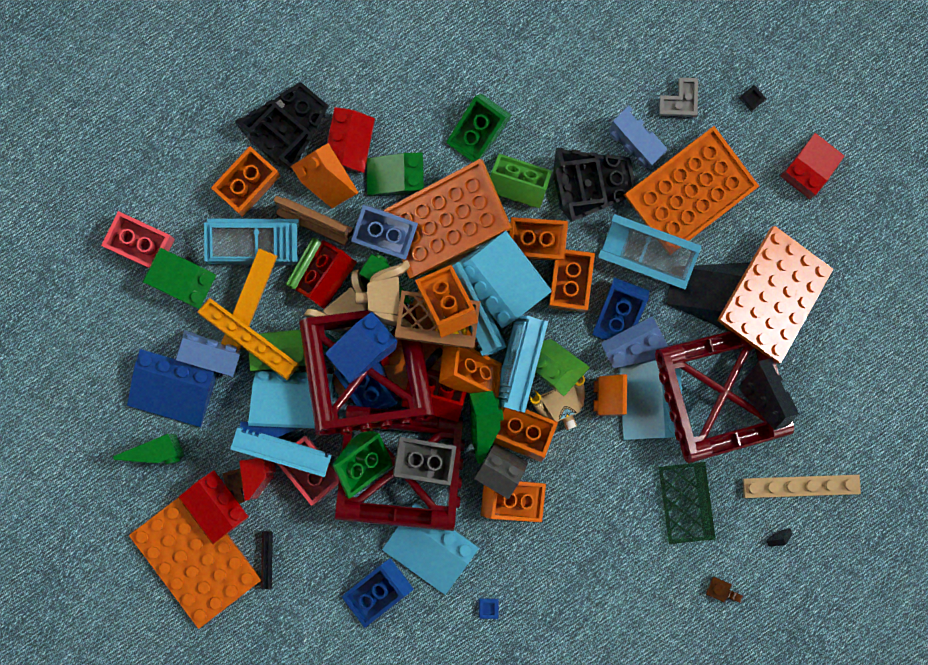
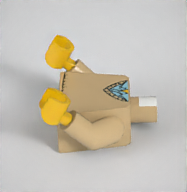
(561, 407)

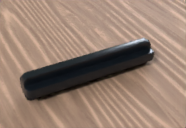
(266, 559)

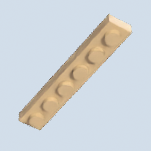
(801, 486)

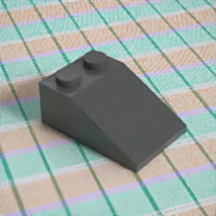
(424, 461)
(501, 471)

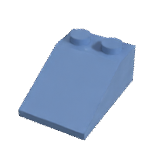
(384, 231)

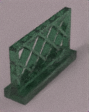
(704, 502)

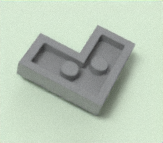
(685, 103)

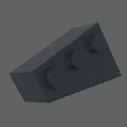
(768, 395)

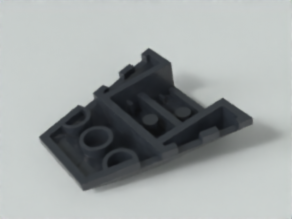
(285, 124)
(590, 181)
(707, 291)

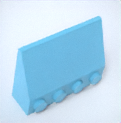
(504, 279)
(282, 401)
(646, 406)
(431, 553)

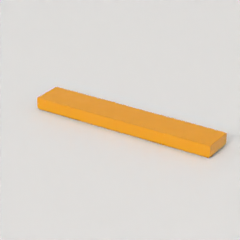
(252, 290)
(248, 339)

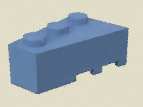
(637, 139)
(635, 344)
(207, 353)

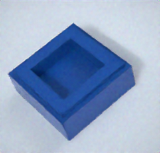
(488, 608)

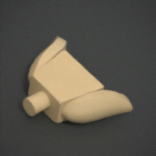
(383, 295)
(344, 303)

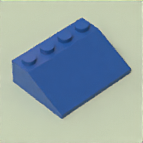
(171, 388)

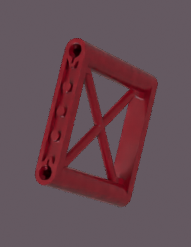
(325, 415)
(701, 447)
(435, 517)

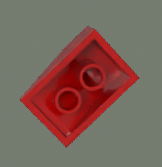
(812, 166)

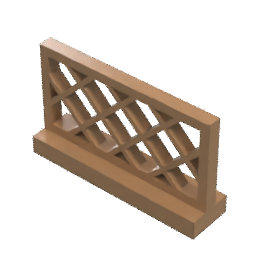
(313, 220)
(430, 336)

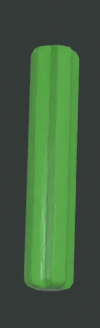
(303, 263)

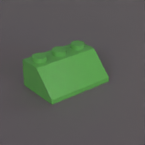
(520, 180)
(286, 341)
(559, 367)

